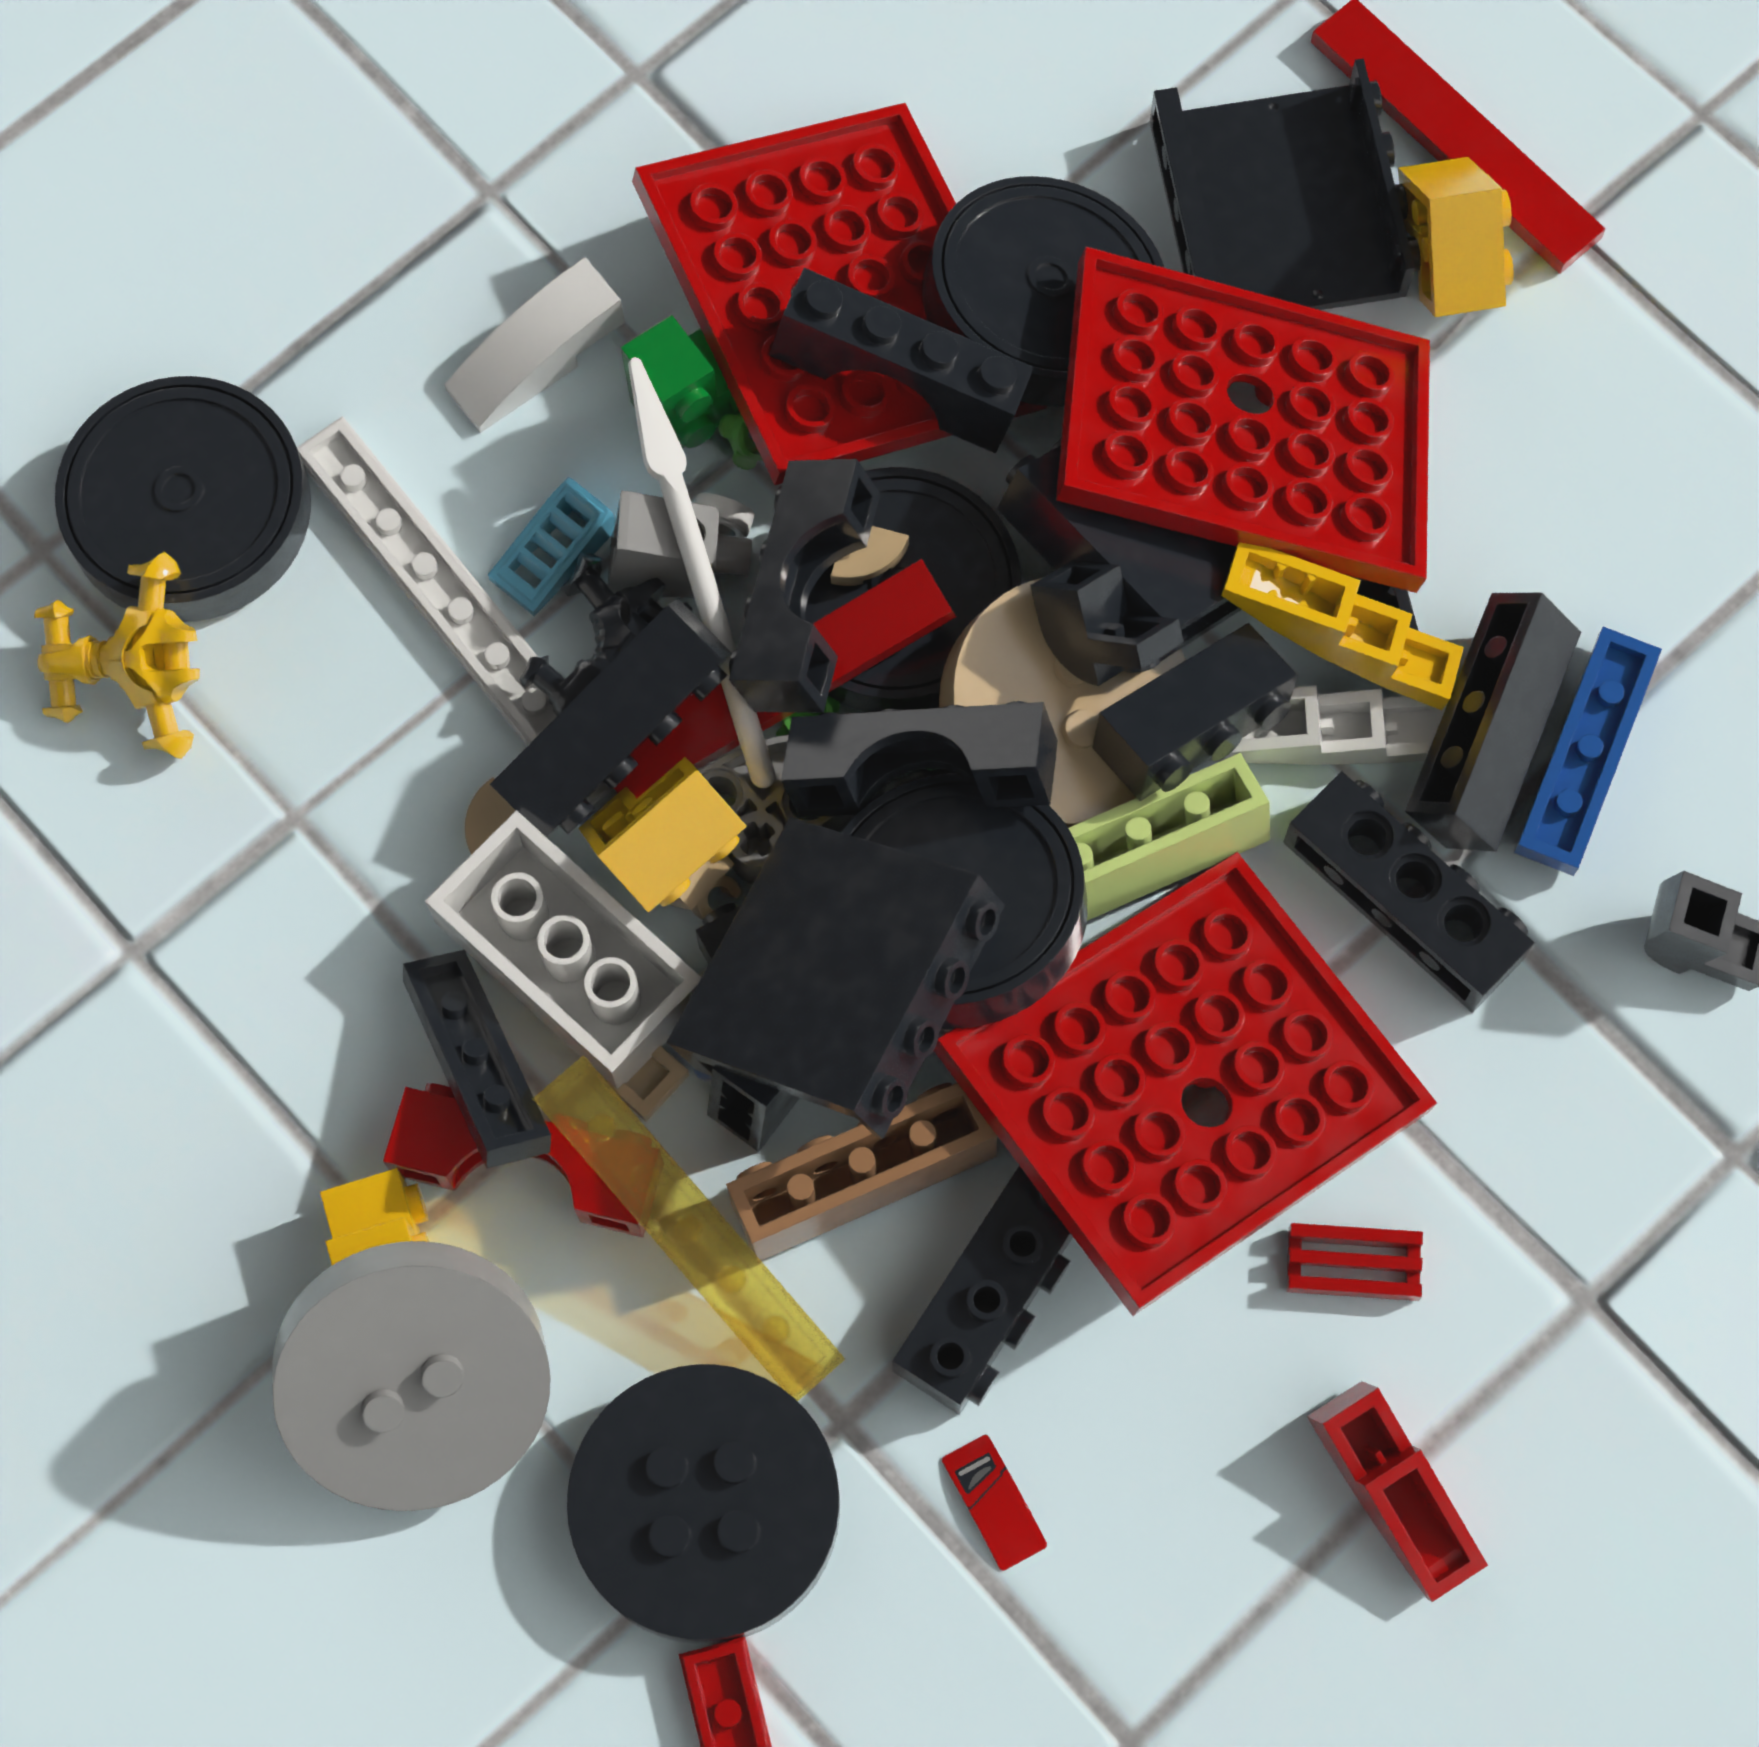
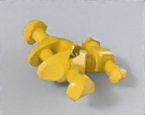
(143, 656)

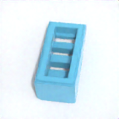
(553, 515)

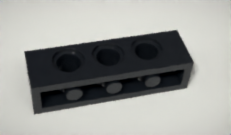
(1415, 925)

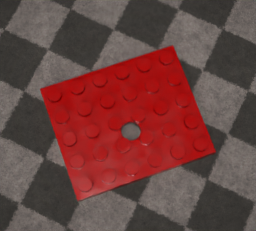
(830, 197)
(1318, 476)
(1181, 995)

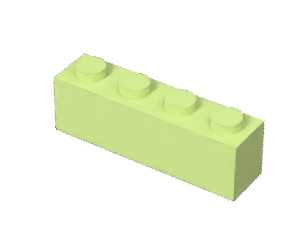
(1171, 834)

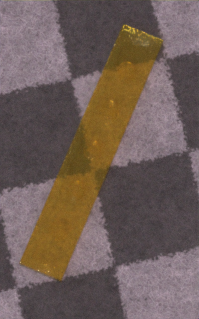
(688, 1228)

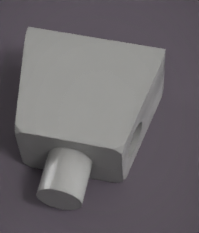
(647, 548)

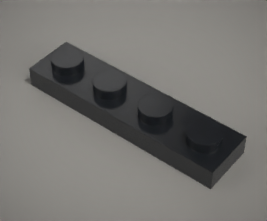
(476, 1059)

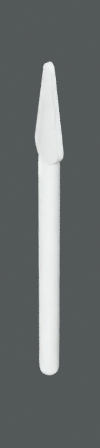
(666, 463)

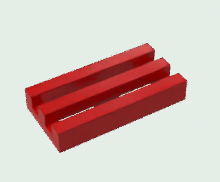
(1357, 1236)

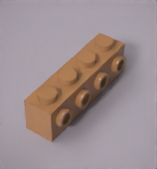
(859, 1173)

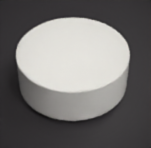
(734, 517)

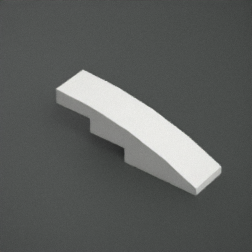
(1344, 730)

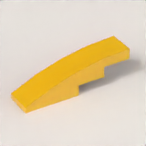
(1334, 622)

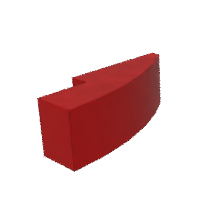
(1397, 1489)

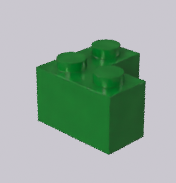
(683, 379)

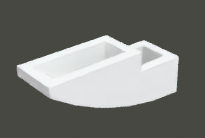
(536, 345)

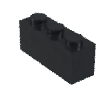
(1195, 712)

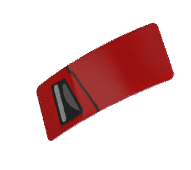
(994, 1502)

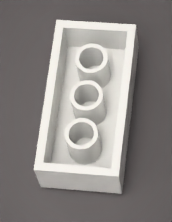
(565, 949)

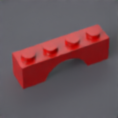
(437, 1149)

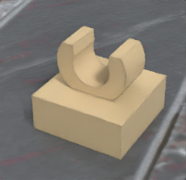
(702, 882)

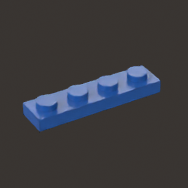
(1588, 751)

